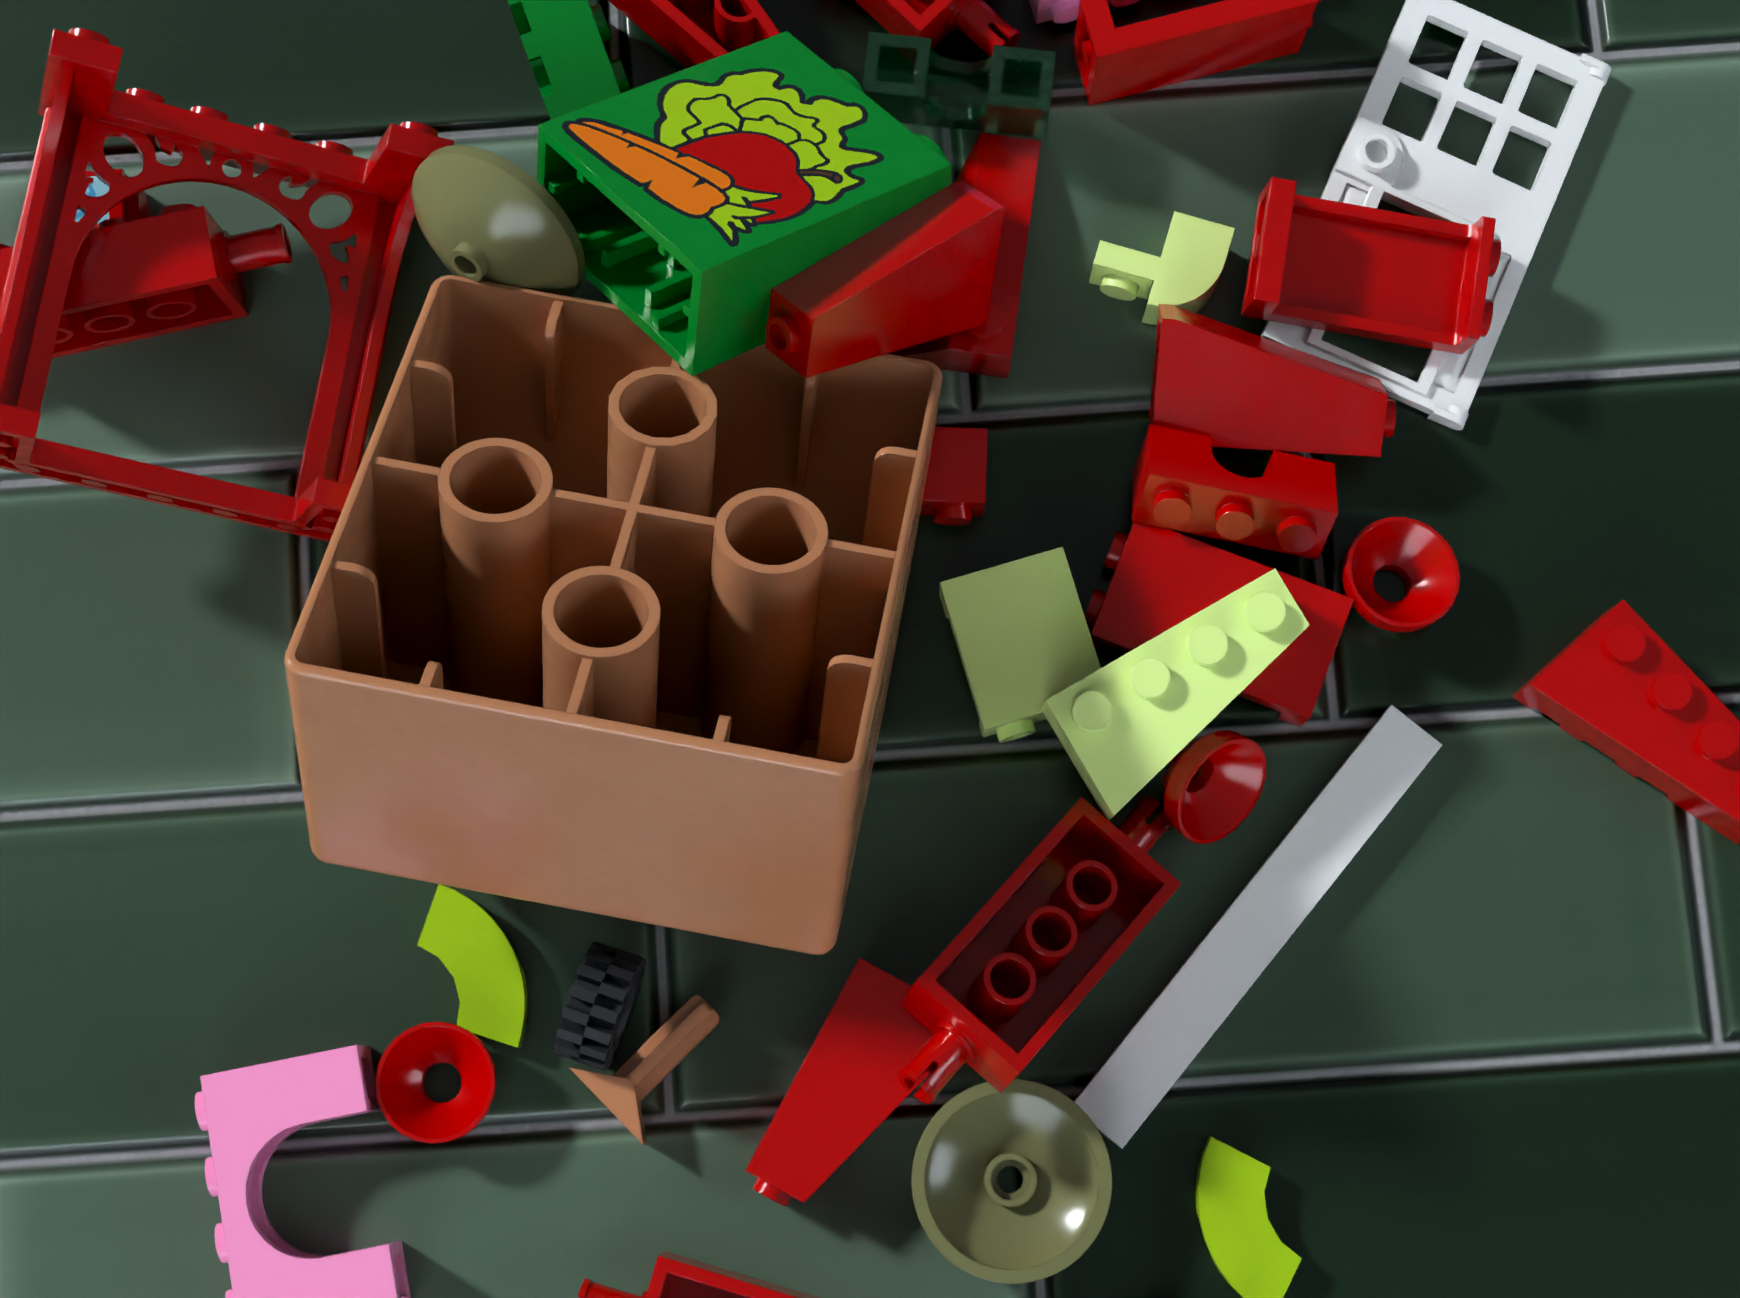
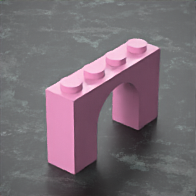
(246, 1120)

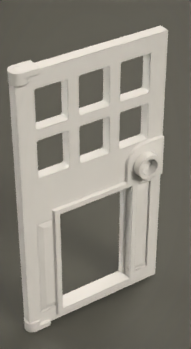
(1432, 184)

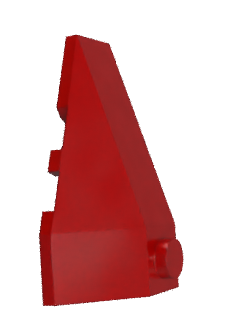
(1005, 172)

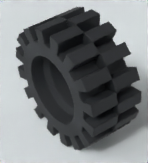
(599, 1006)

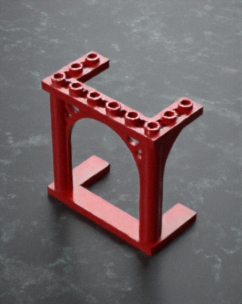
(77, 120)

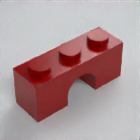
(1188, 491)

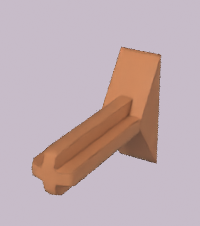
(651, 1063)

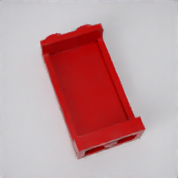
(1183, 43)
(1369, 271)
(1171, 577)

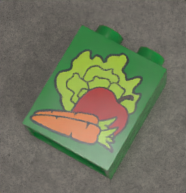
(726, 187)

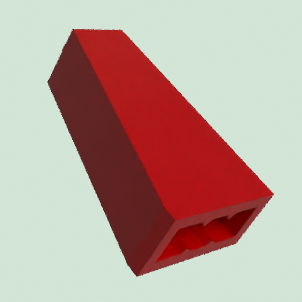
(892, 286)
(1261, 392)
(841, 1087)

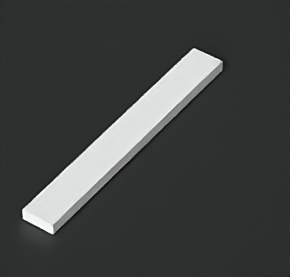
(1256, 926)

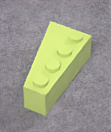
(1156, 698)

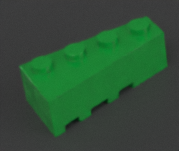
(568, 53)

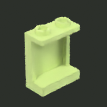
(1019, 638)

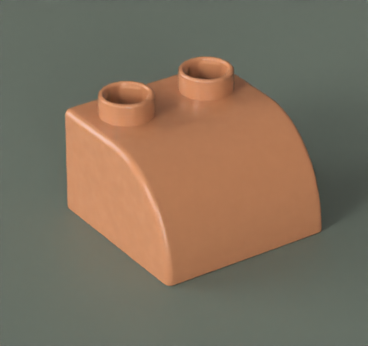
(612, 620)

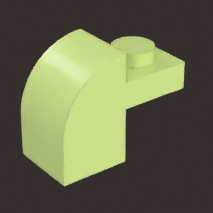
(1180, 277)

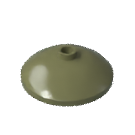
(495, 222)
(1023, 1231)

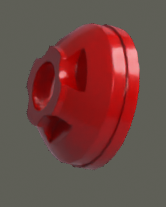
(1421, 561)
(1221, 791)
(402, 1082)

